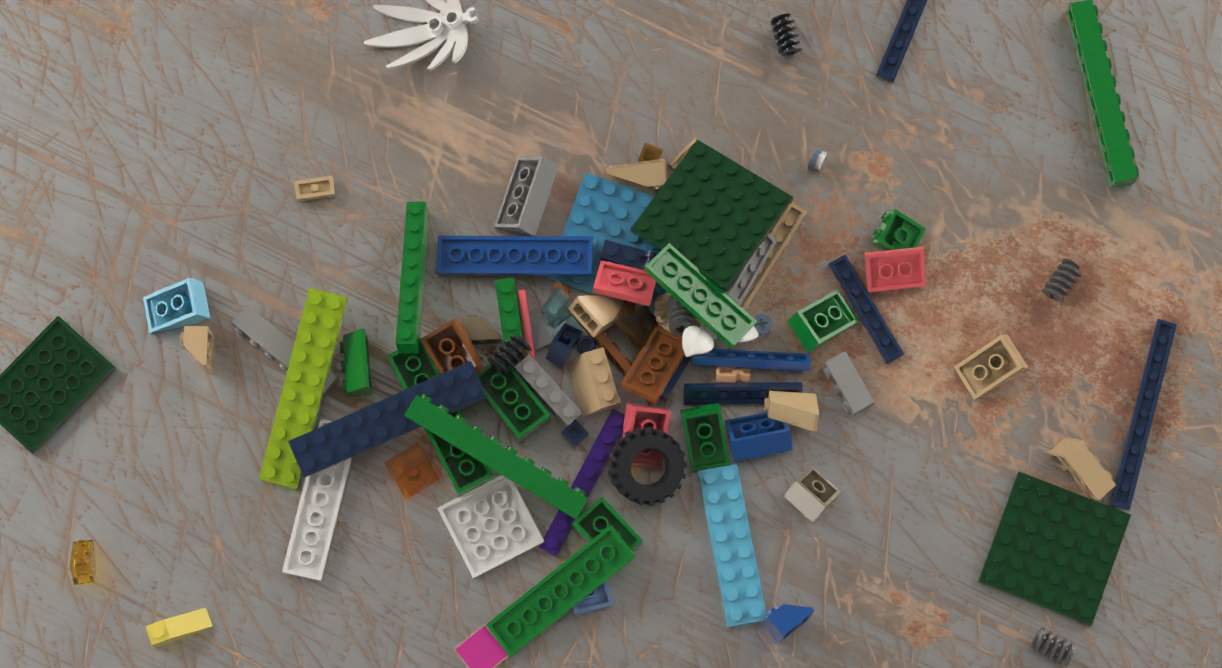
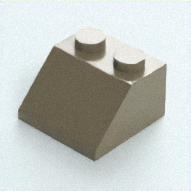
(812, 494)

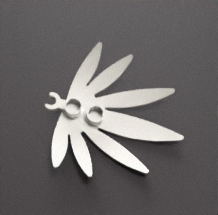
(441, 27)

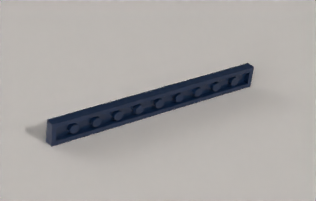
(1143, 414)

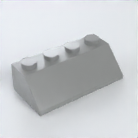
(526, 195)

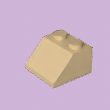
(199, 345)

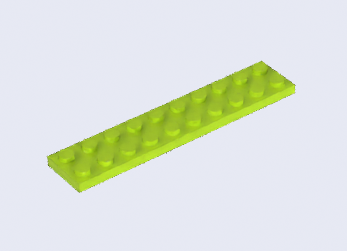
(303, 384)

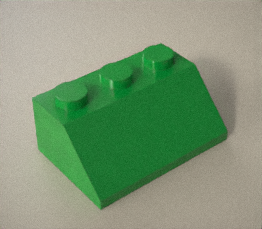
(356, 364)

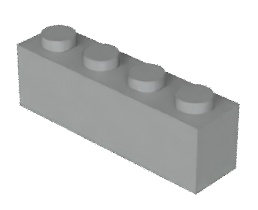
(547, 390)

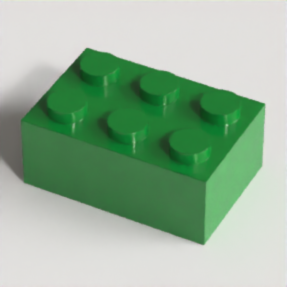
(600, 517)

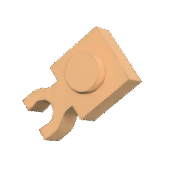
(731, 374)

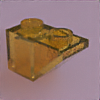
(83, 562)

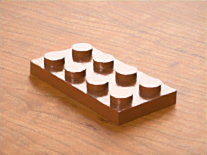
(654, 365)

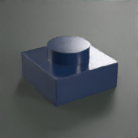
(575, 433)

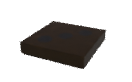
(635, 322)

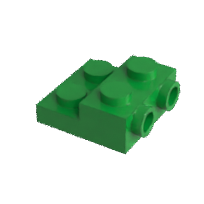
(897, 232)

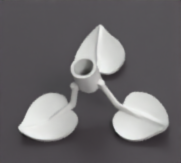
(700, 339)

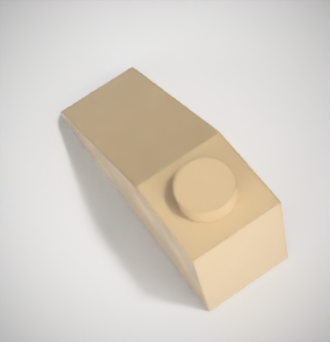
(645, 173)

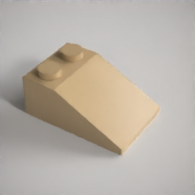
(991, 366)

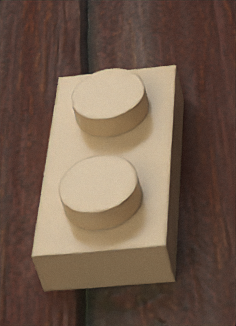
(314, 188)

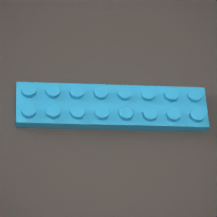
(732, 545)

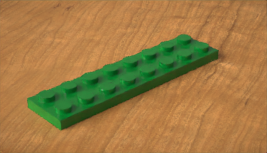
(561, 590)

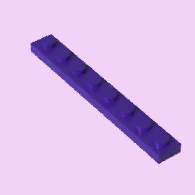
(585, 480)

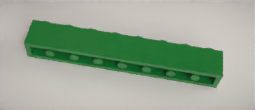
(412, 278)

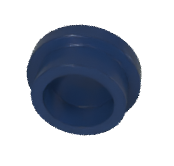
(586, 344)

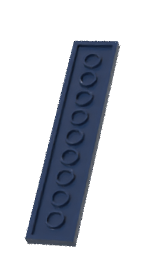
(383, 420)

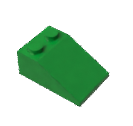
(822, 321)
(705, 437)

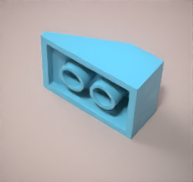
(176, 306)

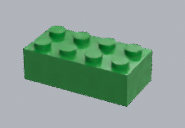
(513, 402)

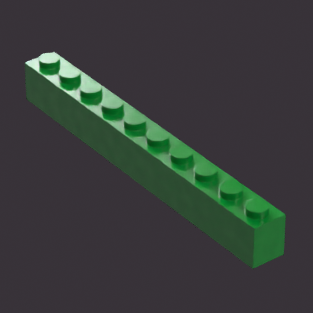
(1102, 93)
(495, 456)

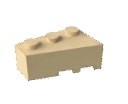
(1084, 467)

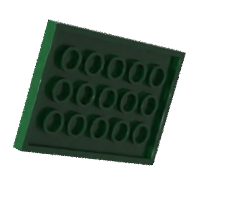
(49, 383)

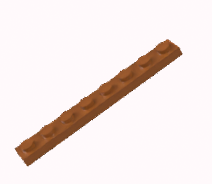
(611, 349)

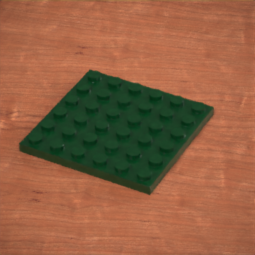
(712, 213)
(1054, 548)

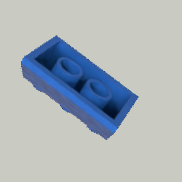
(757, 436)
(786, 619)

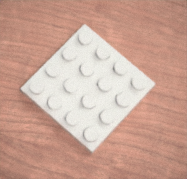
(490, 525)

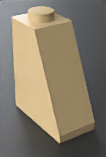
(596, 312)
(793, 408)

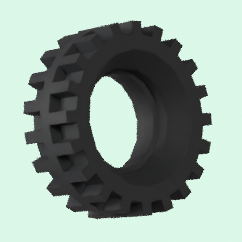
(626, 451)

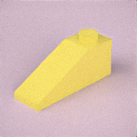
(178, 627)

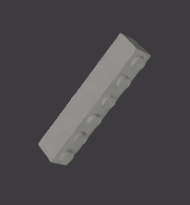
(271, 340)

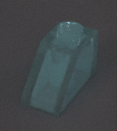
(556, 308)

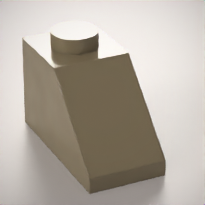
(480, 330)

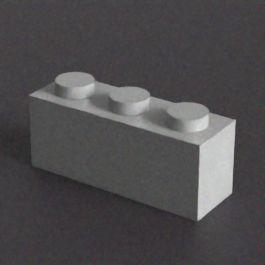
(848, 384)

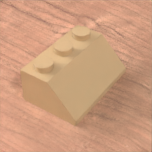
(593, 383)

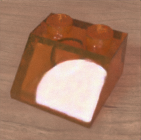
(412, 470)

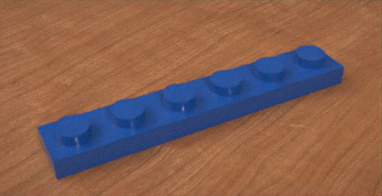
(754, 359)

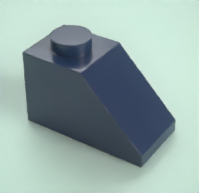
(563, 345)

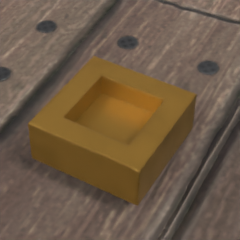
(650, 152)

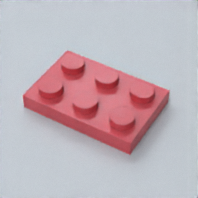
(895, 269)
(624, 283)

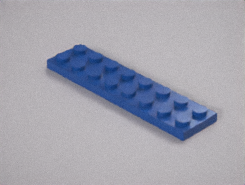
(515, 255)

